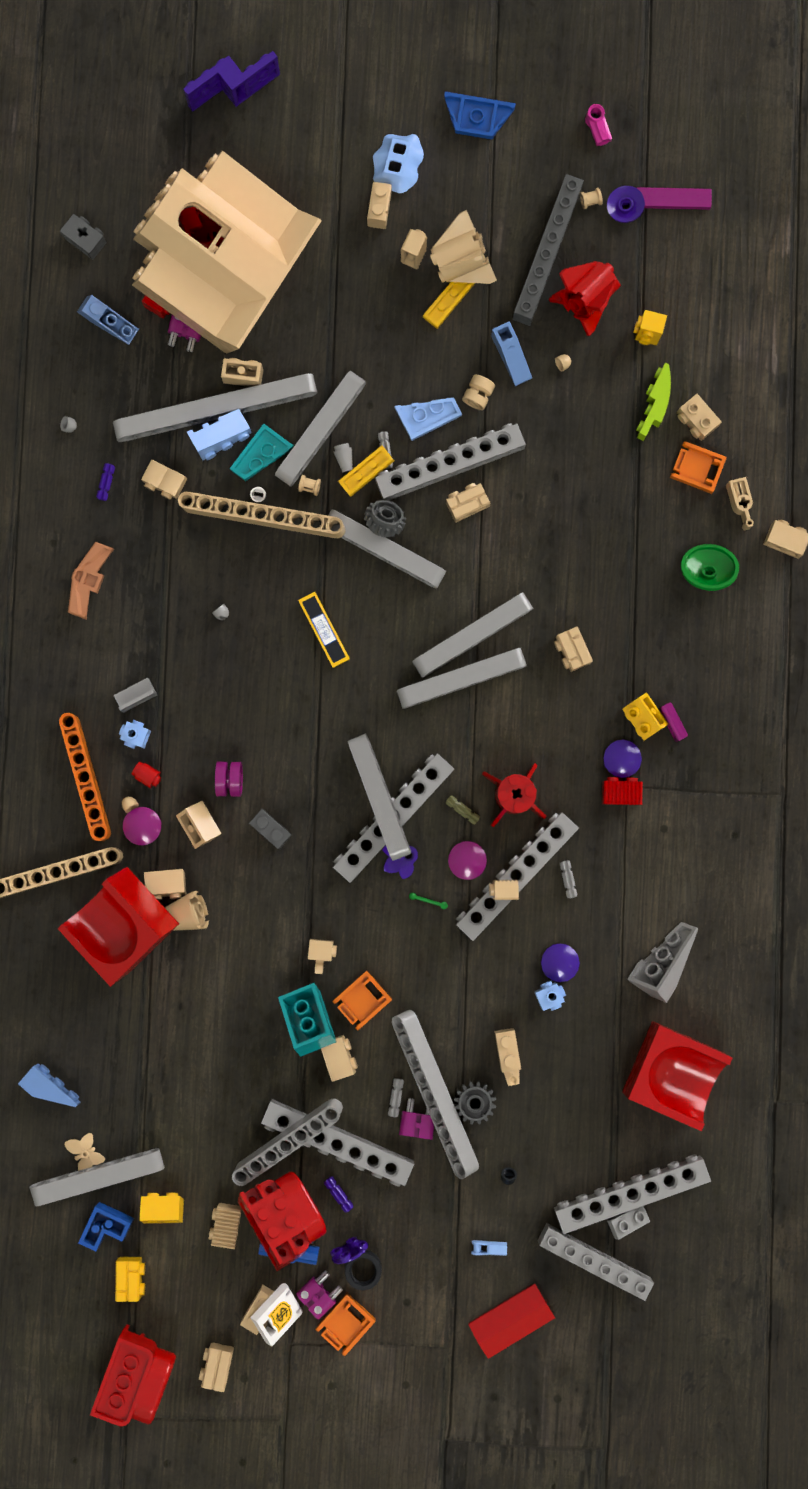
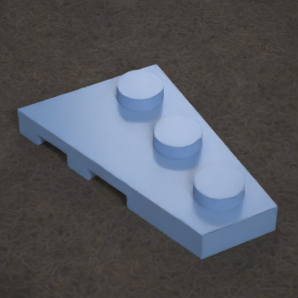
(425, 417)

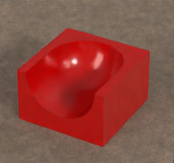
(119, 926)
(675, 1075)

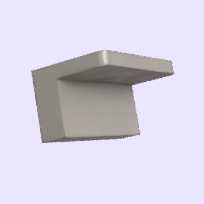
(135, 695)

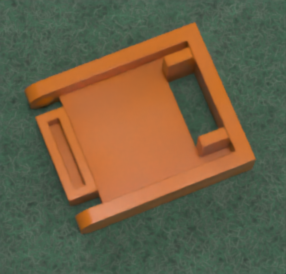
(695, 465)
(360, 1002)
(343, 1326)

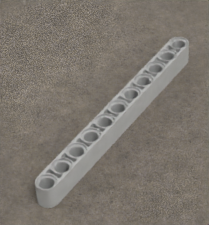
(214, 407)

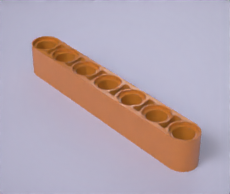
(78, 770)

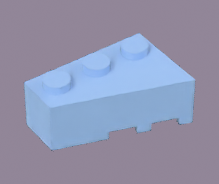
(220, 434)

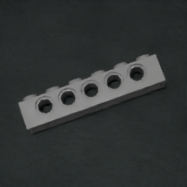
(595, 1261)

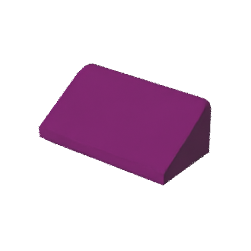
(674, 723)

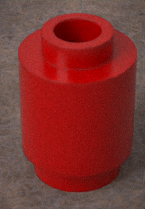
(146, 774)

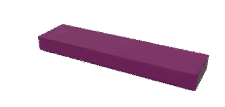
(677, 198)

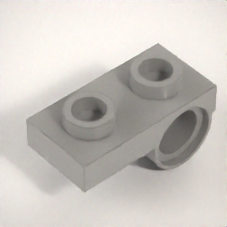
(628, 1222)

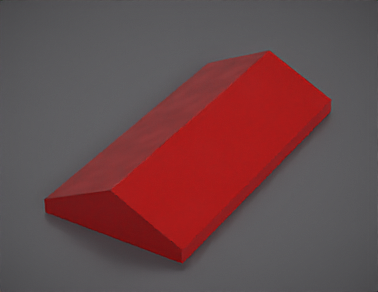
(511, 1320)

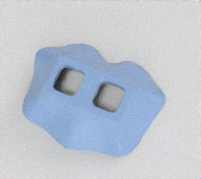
(410, 161)

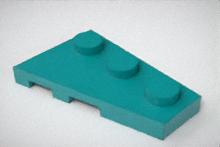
(260, 452)

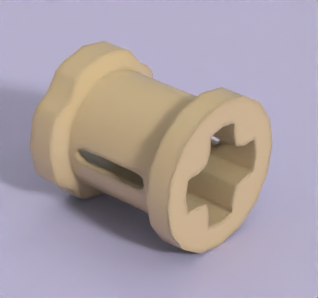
(591, 198)
(309, 485)

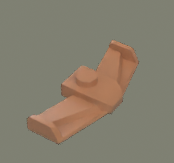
(87, 579)

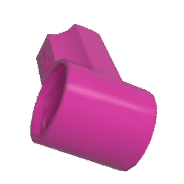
(598, 126)

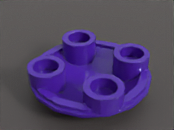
(622, 758)
(560, 962)
(349, 1251)

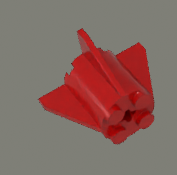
(587, 292)
(504, 794)

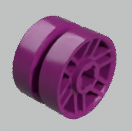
(228, 779)

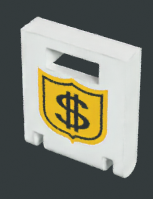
(280, 1310)

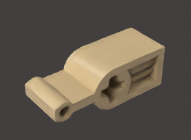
(739, 492)

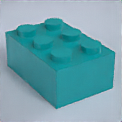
(307, 1019)

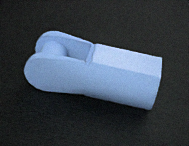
(493, 1248)

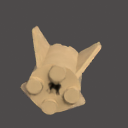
(461, 254)

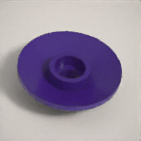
(625, 196)

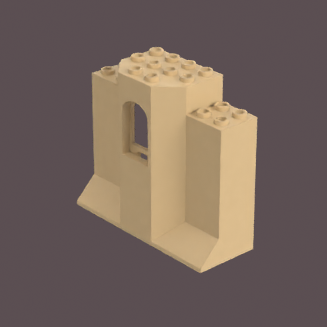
(225, 286)

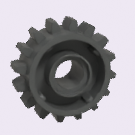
(385, 518)
(475, 1113)

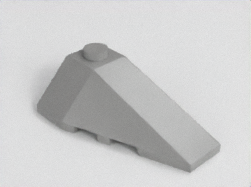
(663, 967)

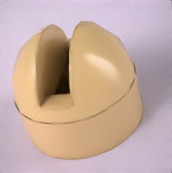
(563, 362)
(129, 804)

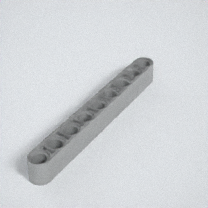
(435, 1094)

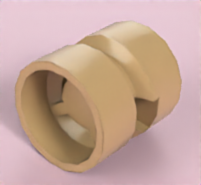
(479, 390)

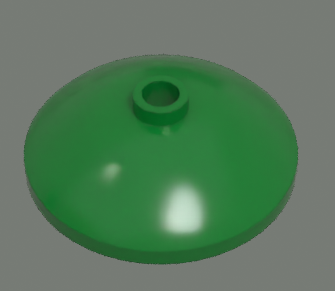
(710, 567)

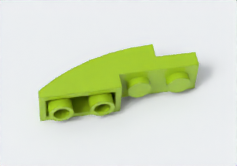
(659, 397)

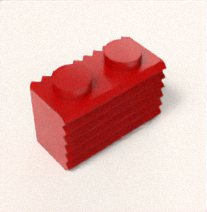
(622, 792)

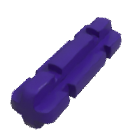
(105, 481)
(338, 1194)

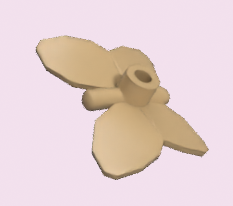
(85, 1151)

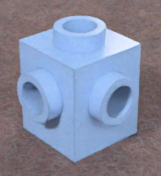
(140, 738)
(543, 996)

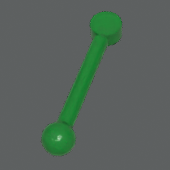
(413, 896)

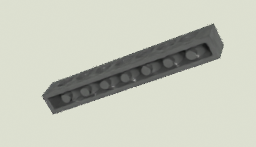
(548, 250)

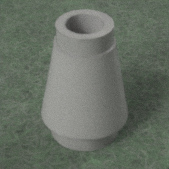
(344, 457)

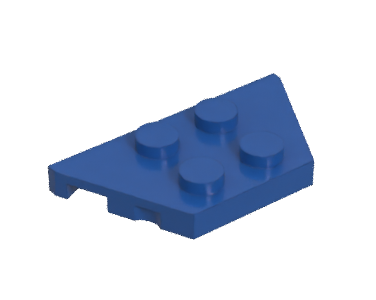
(477, 115)

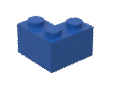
(105, 1221)

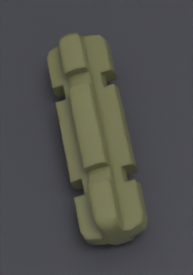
(462, 809)

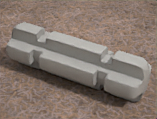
(383, 439)
(568, 879)
(395, 1097)

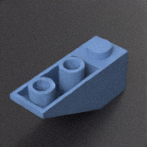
(107, 319)
(511, 353)
(44, 1086)

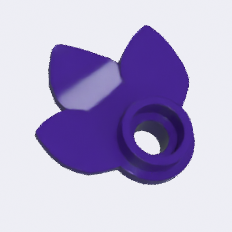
(402, 865)

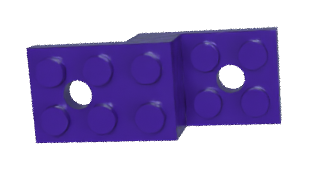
(231, 80)

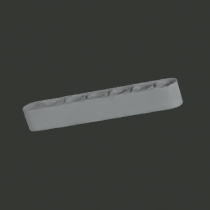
(320, 428)
(389, 551)
(472, 635)
(461, 678)
(379, 797)
(291, 1135)
(97, 1177)

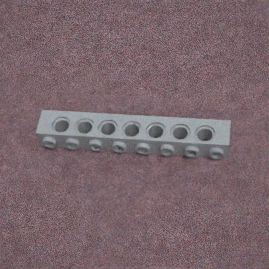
(509, 432)
(443, 770)
(567, 829)
(349, 1140)
(698, 1176)

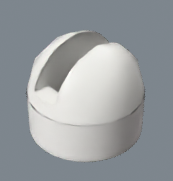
(258, 498)

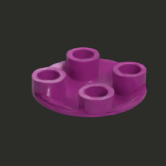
(142, 826)
(467, 860)

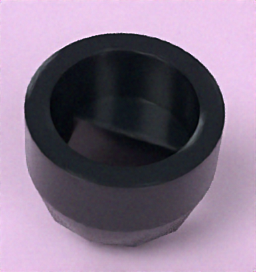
(508, 1175)

